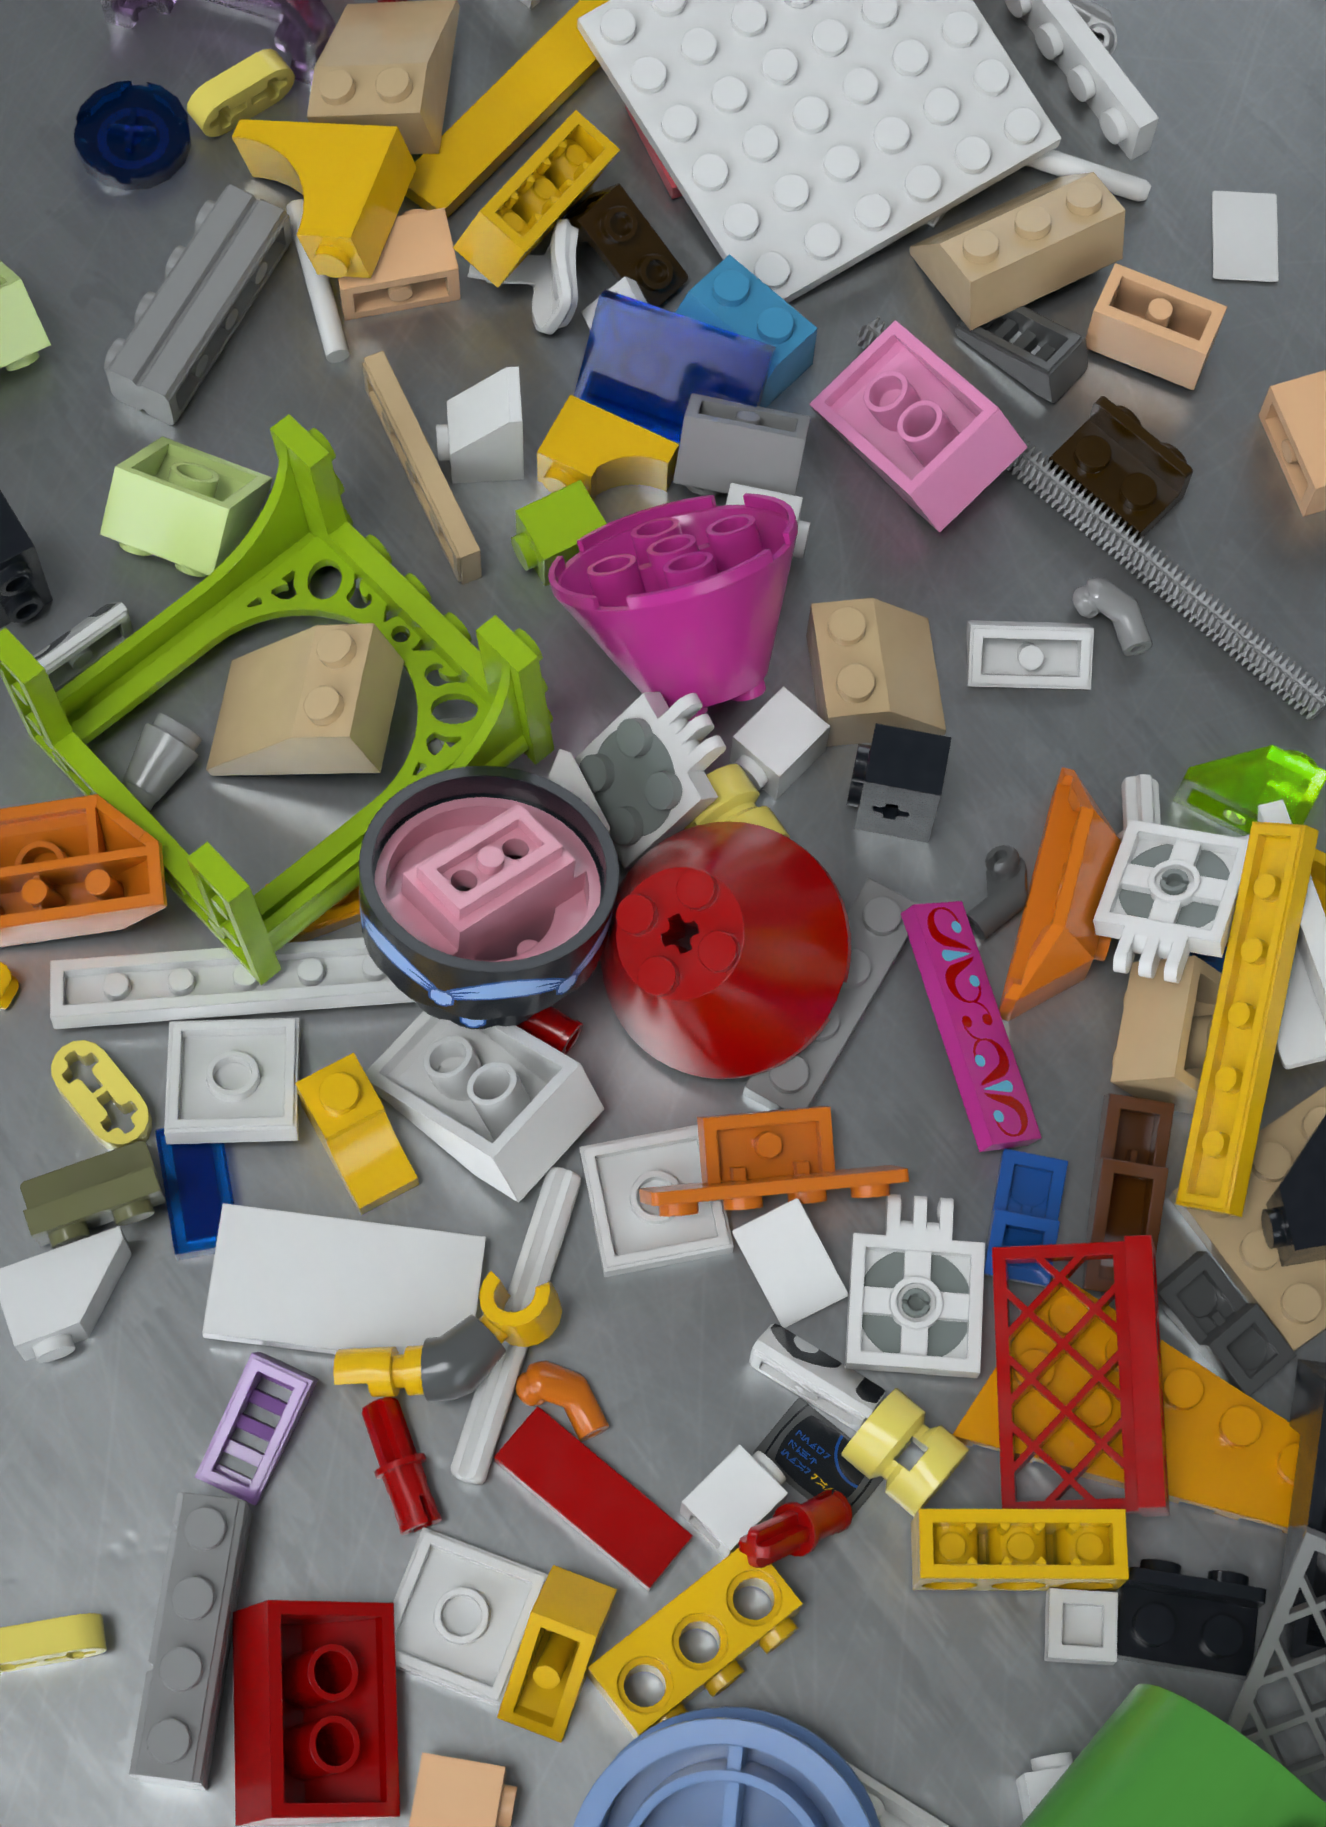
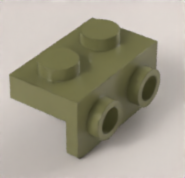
(91, 1193)

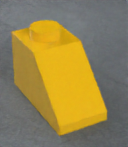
(556, 1653)

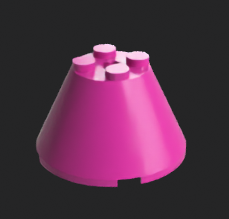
(685, 594)

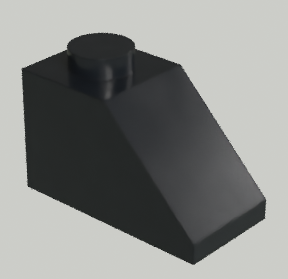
(1298, 1206)

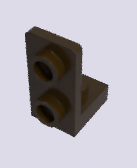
(627, 243)

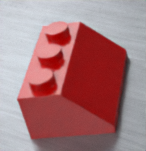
(315, 1713)

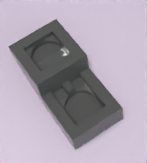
(1221, 1325)

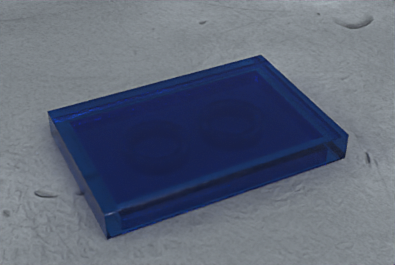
(651, 360)

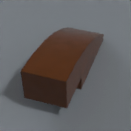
(1127, 1177)

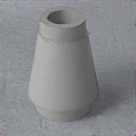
(160, 759)

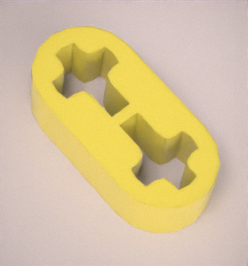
(240, 92)
(113, 1087)
(51, 1641)

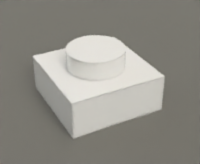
(1081, 1626)

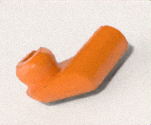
(566, 1389)

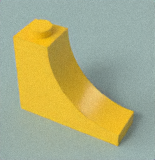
(349, 185)

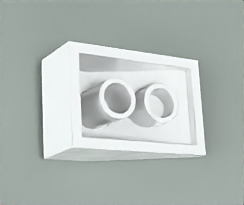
(488, 1097)

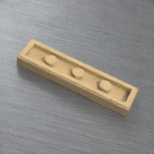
(422, 468)

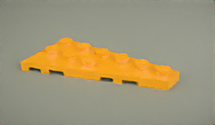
(1219, 1441)

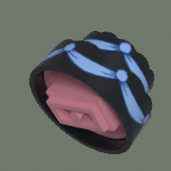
(486, 893)

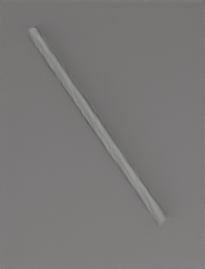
(1157, 573)

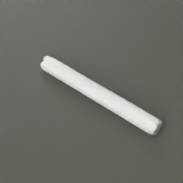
(533, 1268)

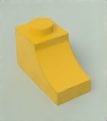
(603, 452)
(356, 1133)

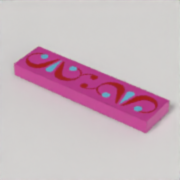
(970, 1026)

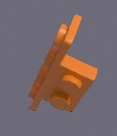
(769, 1155)

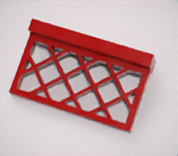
(1139, 1374)

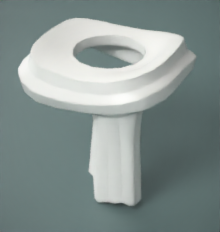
(551, 277)

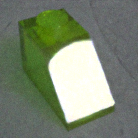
(1235, 786)

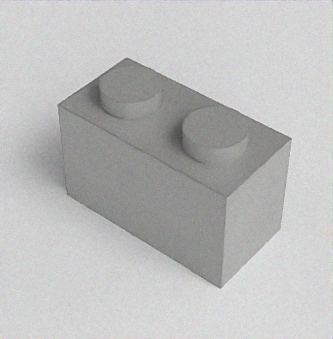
(740, 446)

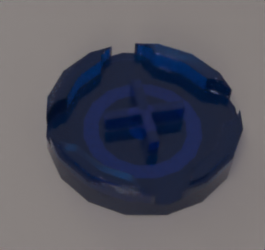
(132, 135)

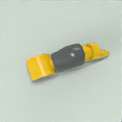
(461, 1357)

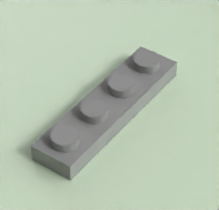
(875, 945)

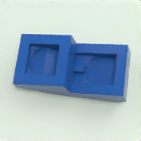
(1025, 1210)

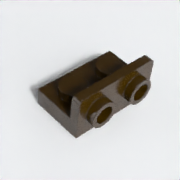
(1124, 467)

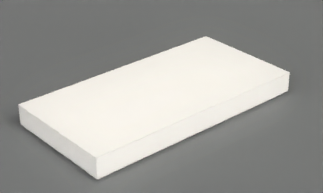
(337, 1281)

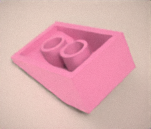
(919, 425)

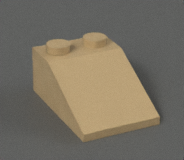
(388, 69)
(309, 705)

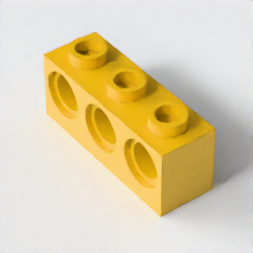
(535, 198)
(1019, 1549)
(703, 1606)

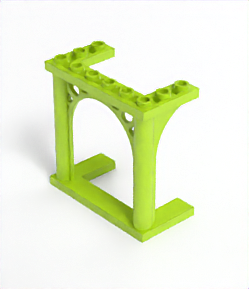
(291, 540)

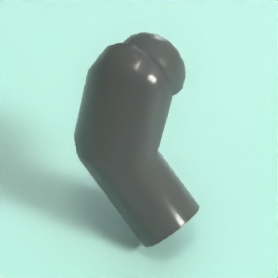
(1005, 891)

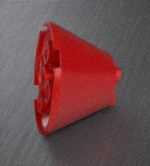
(726, 950)

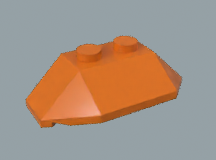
(75, 871)
(1067, 882)

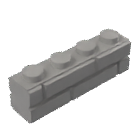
(198, 304)
(191, 1641)

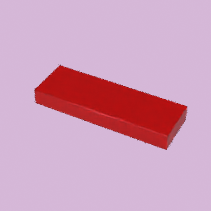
(593, 1498)

